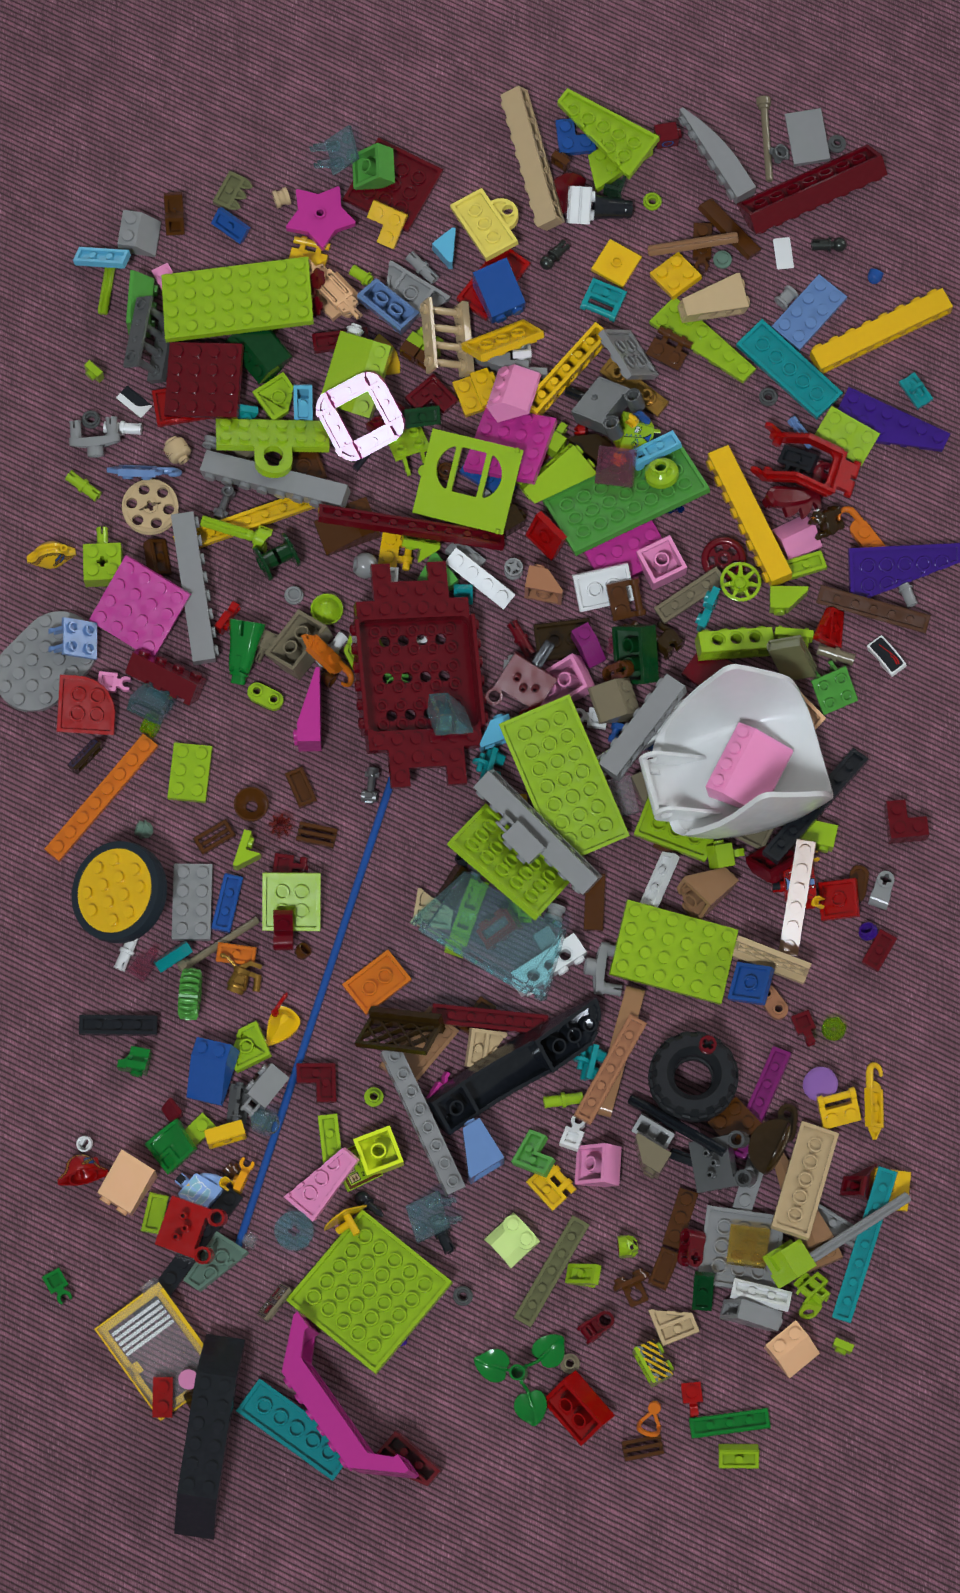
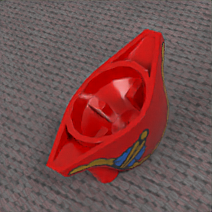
(82, 1170)

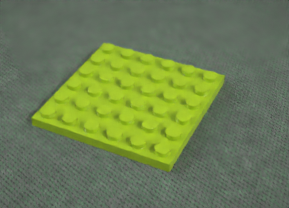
(369, 1292)

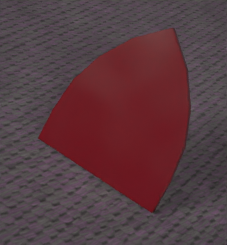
(562, 184)

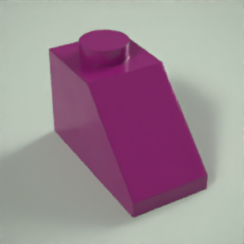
(588, 645)

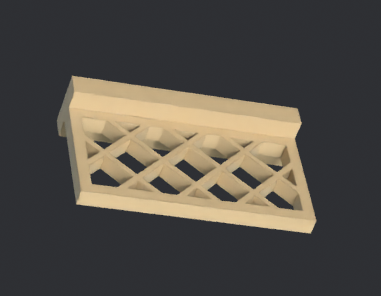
(759, 954)

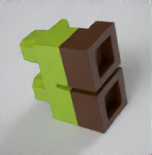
(413, 348)

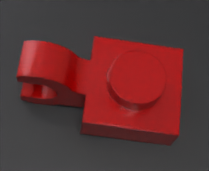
(692, 1395)

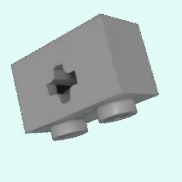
(653, 1130)

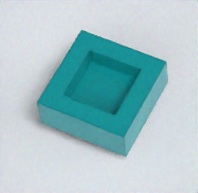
(247, 412)
(464, 590)

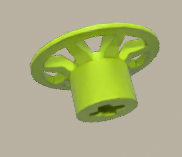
(740, 583)

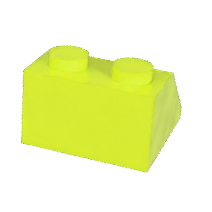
(379, 1151)

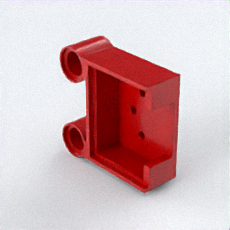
(187, 1222)

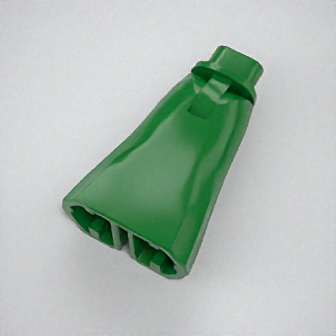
(243, 646)

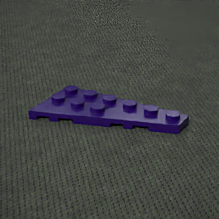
(892, 424)

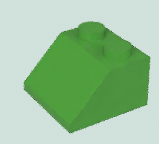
(374, 168)

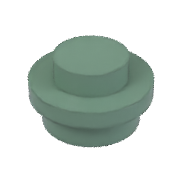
(722, 259)

